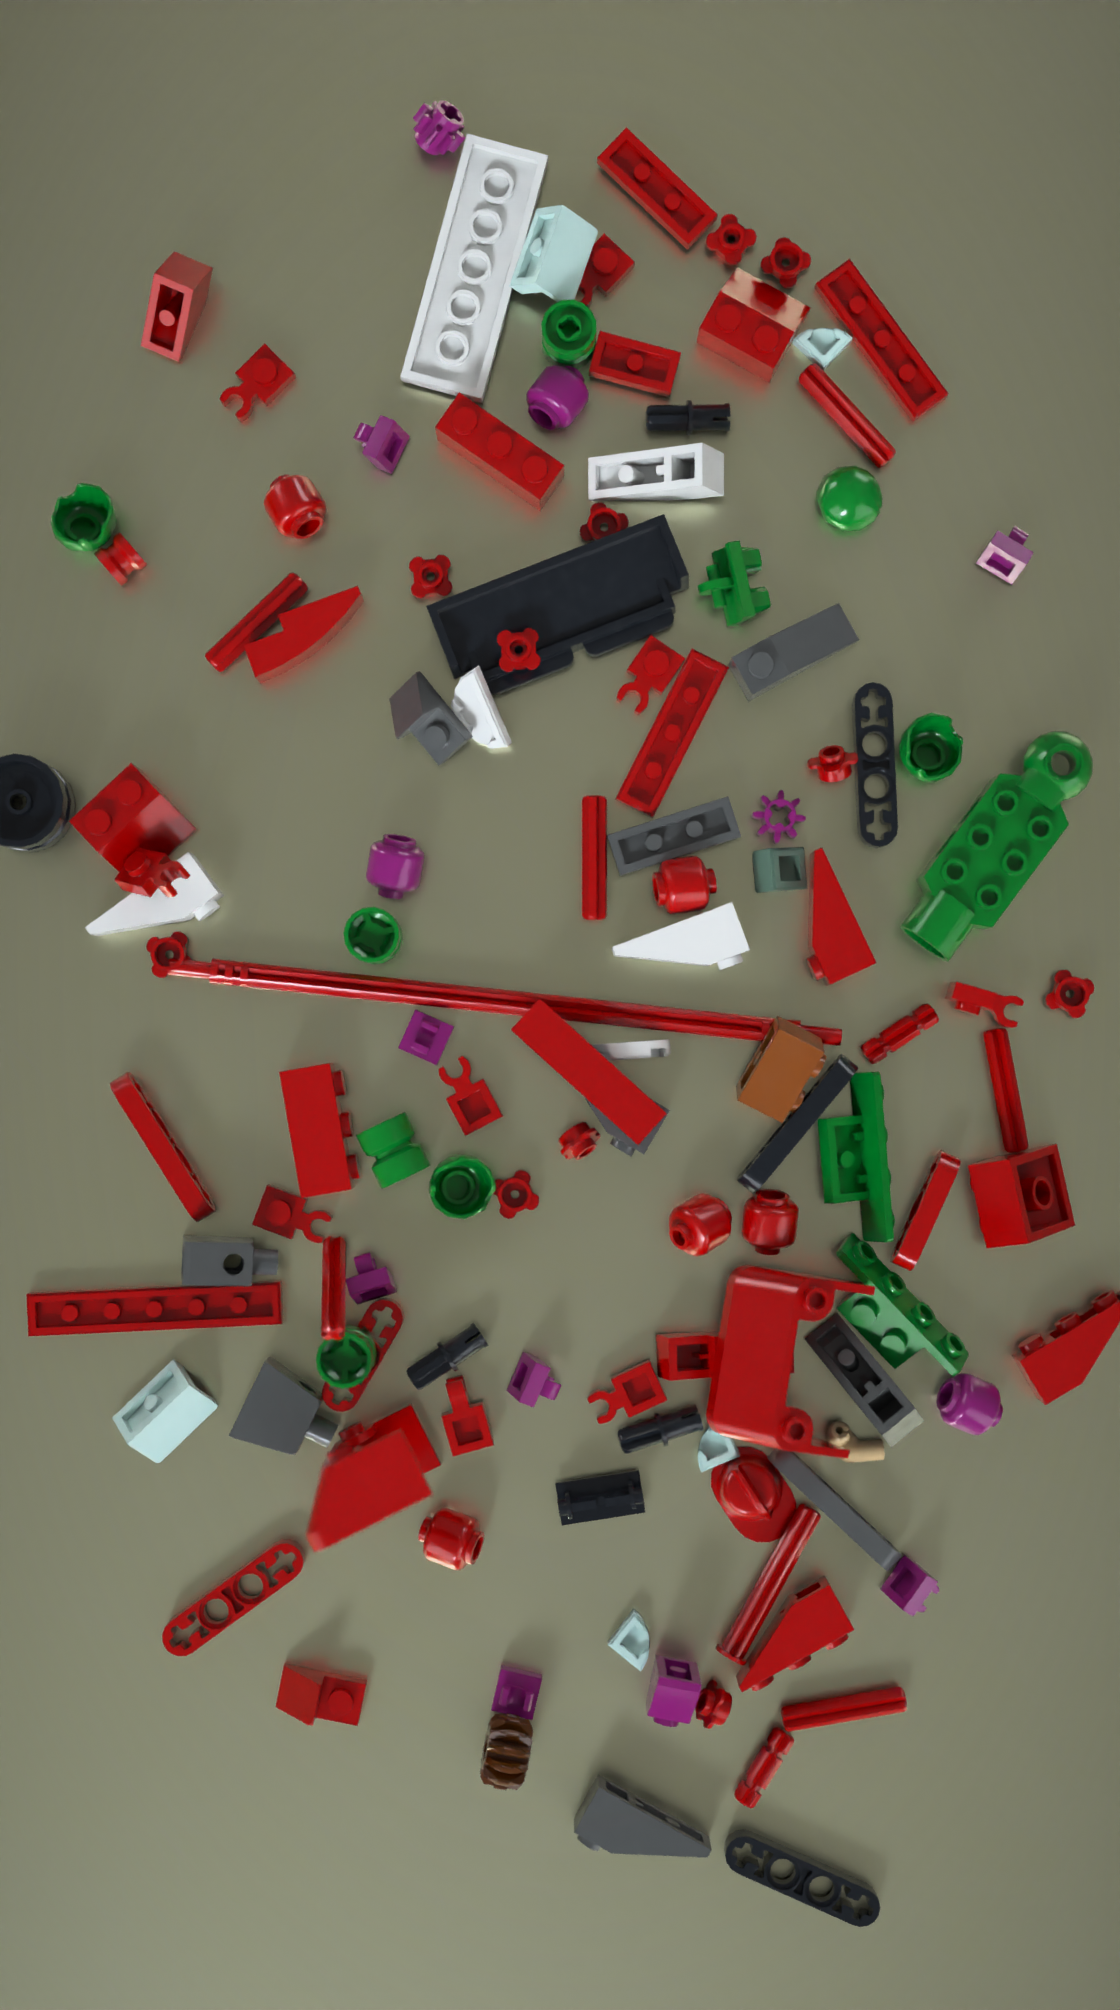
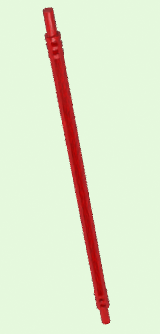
(487, 999)

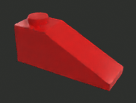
(833, 931)

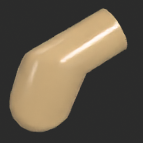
(860, 1450)

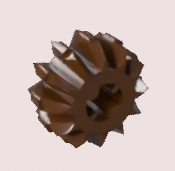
(506, 1751)

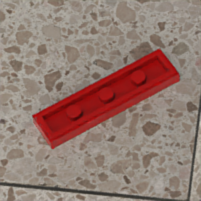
(881, 340)
(672, 733)
(588, 1071)

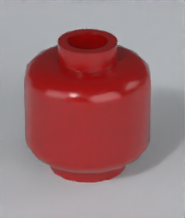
(295, 506)
(683, 885)
(770, 1221)
(700, 1224)
(451, 1539)

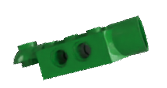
(997, 845)

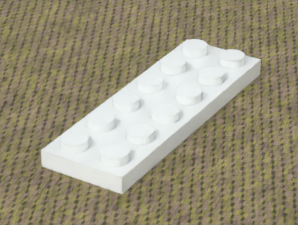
(473, 268)

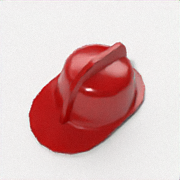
(754, 1495)

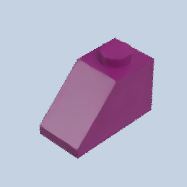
(673, 1691)

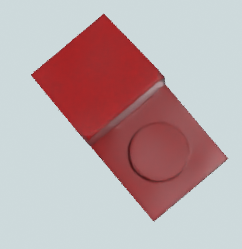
(320, 1694)

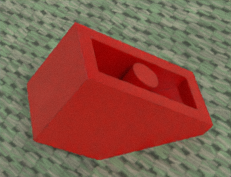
(175, 305)

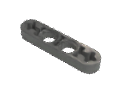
(835, 1507)

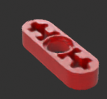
(925, 1210)
(388, 1332)

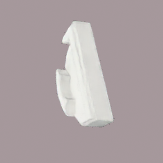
(478, 710)
(634, 1050)

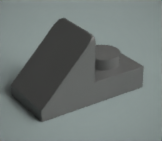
(423, 712)

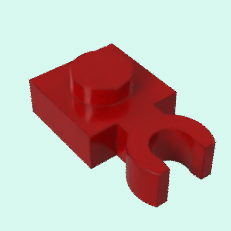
(604, 269)
(262, 378)
(653, 670)
(150, 870)
(472, 1103)
(284, 1214)
(634, 1390)

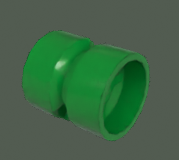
(568, 334)
(373, 935)
(393, 1150)
(347, 1360)

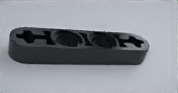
(875, 765)
(797, 1123)
(799, 1882)

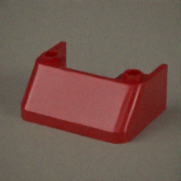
(757, 1356)
(370, 1476)

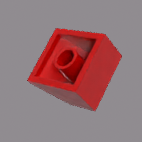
(752, 324)
(129, 816)
(1021, 1196)

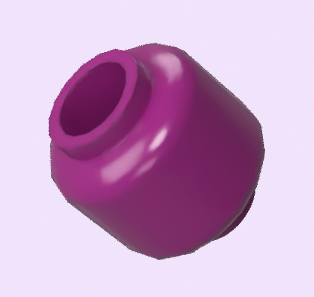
(557, 397)
(395, 865)
(969, 1404)

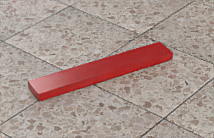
(153, 1308)

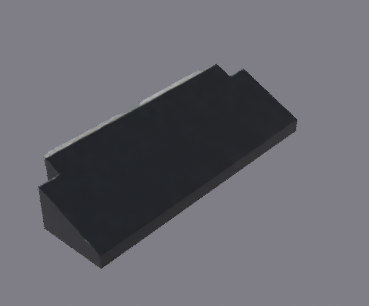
(574, 601)

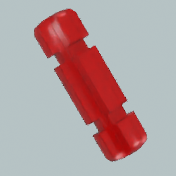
(899, 1033)
(764, 1767)

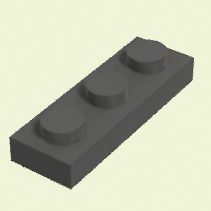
(674, 836)

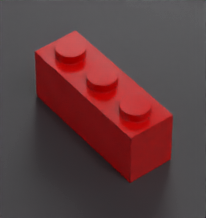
(499, 451)
(319, 1129)

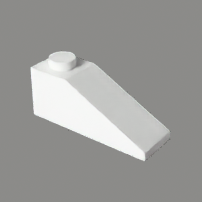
(657, 474)
(194, 899)
(699, 940)

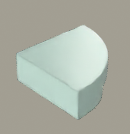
(822, 344)
(715, 1450)
(632, 1640)

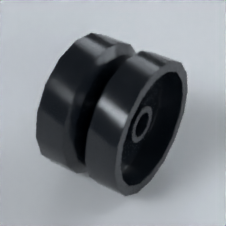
(47, 807)

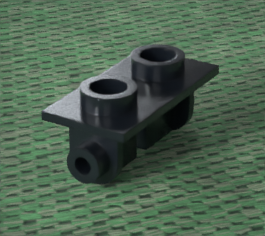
(600, 1497)

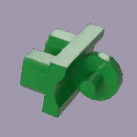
(730, 583)

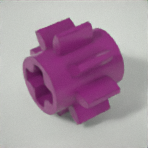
(439, 127)
(777, 805)

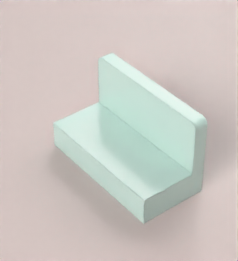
(554, 254)
(164, 1413)

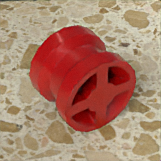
(120, 559)

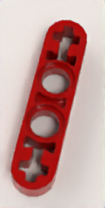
(162, 1147)
(232, 1595)

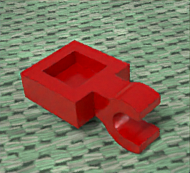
(973, 999)
(467, 1423)

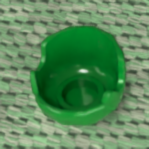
(849, 498)
(84, 518)
(931, 747)
(461, 1186)

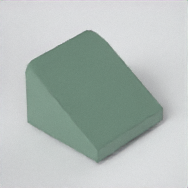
(779, 869)

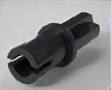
(688, 417)
(446, 1357)
(660, 1429)

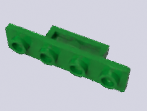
(856, 1158)
(893, 1316)

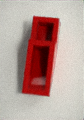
(303, 633)
(687, 1355)

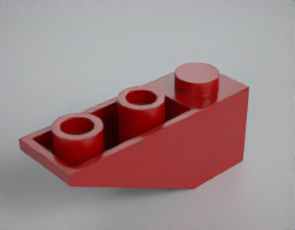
(1068, 1353)
(802, 1626)

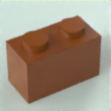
(781, 1069)

